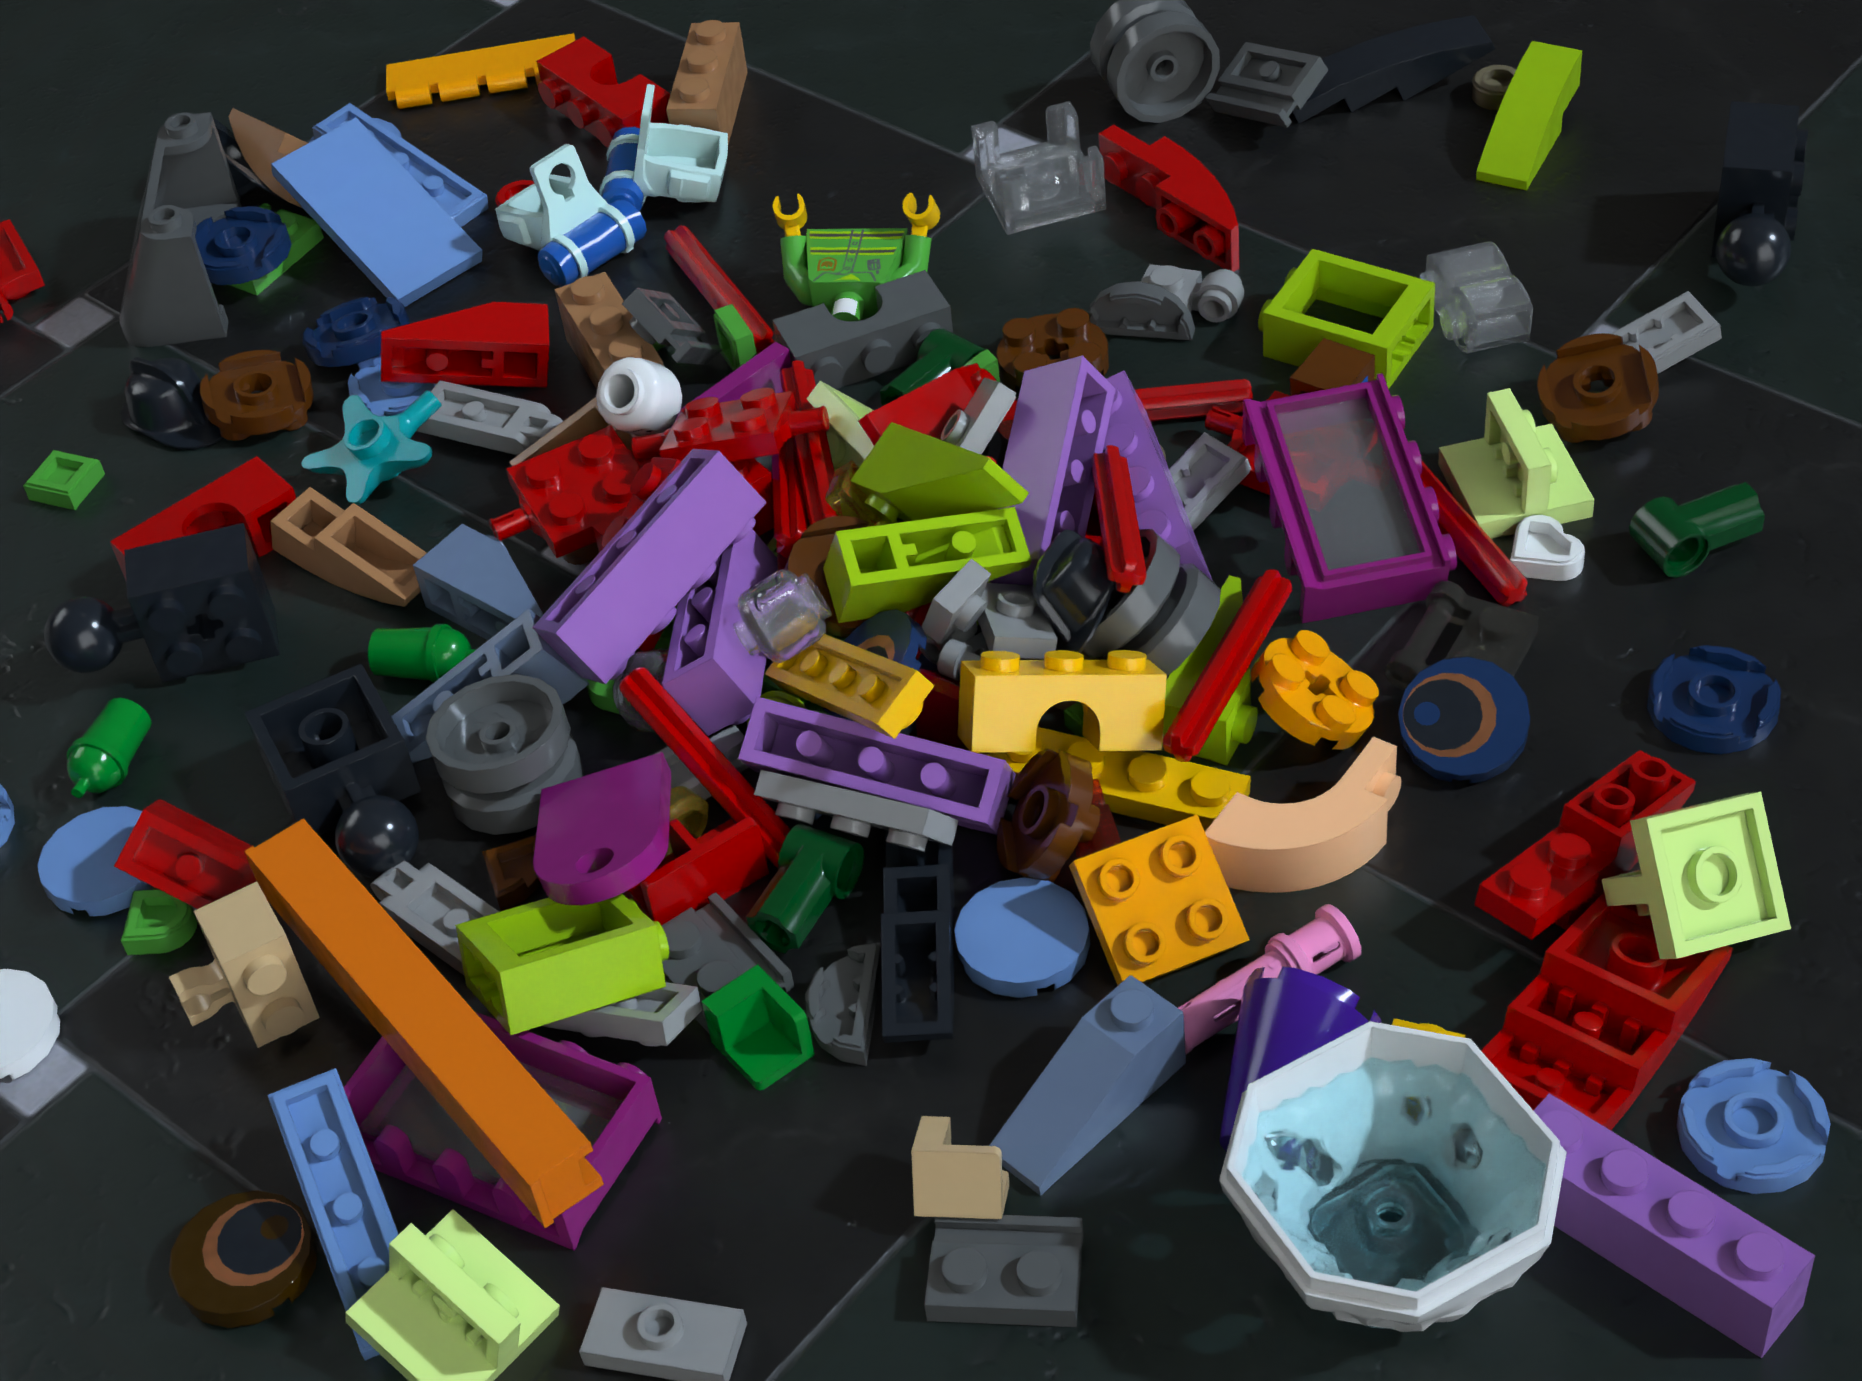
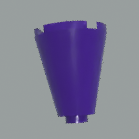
(1281, 1023)

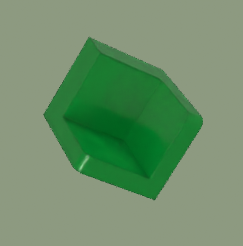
(758, 1028)

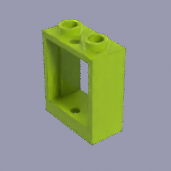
(1397, 297)
(560, 959)

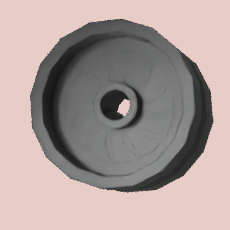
(1155, 57)
(1162, 615)
(500, 748)

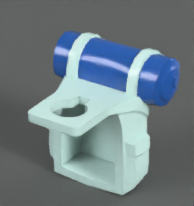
(664, 161)
(568, 220)

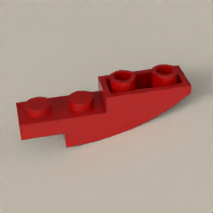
(1181, 189)
(1593, 842)

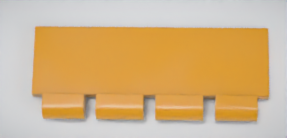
(462, 73)

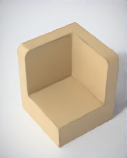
(955, 1178)

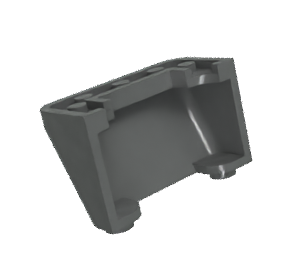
(166, 281)

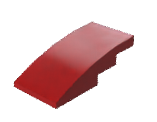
(1601, 1014)

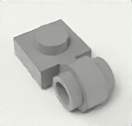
(1214, 297)
(955, 610)

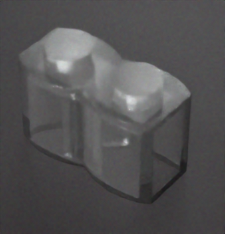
(1478, 297)

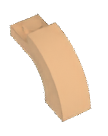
(1309, 841)

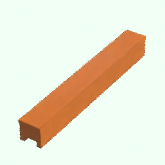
(427, 1023)

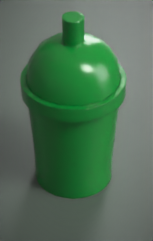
(417, 652)
(107, 747)

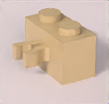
(249, 968)

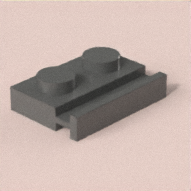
(1267, 83)
(663, 320)
(715, 948)
(1005, 1270)

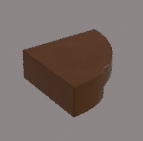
(512, 872)

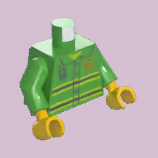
(847, 264)

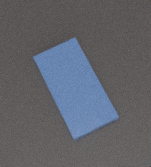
(377, 212)

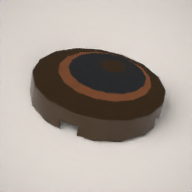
(243, 1258)

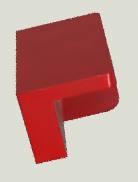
(185, 856)
(715, 862)

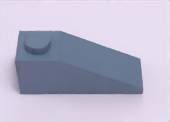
(473, 582)
(509, 652)
(1093, 1083)

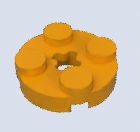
(1314, 691)

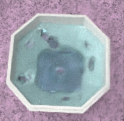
(1394, 1176)

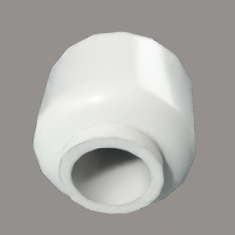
(639, 396)

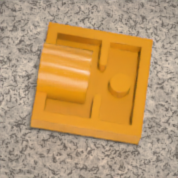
(1159, 902)

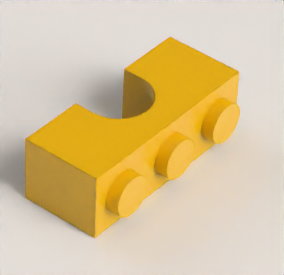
(1008, 696)

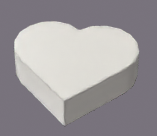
(1545, 551)

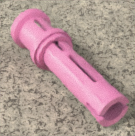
(1309, 948)

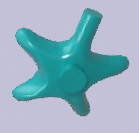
(375, 446)

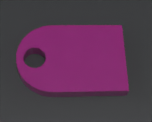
(603, 831)

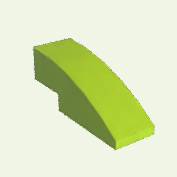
(1530, 115)

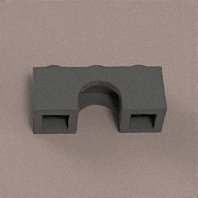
(862, 349)

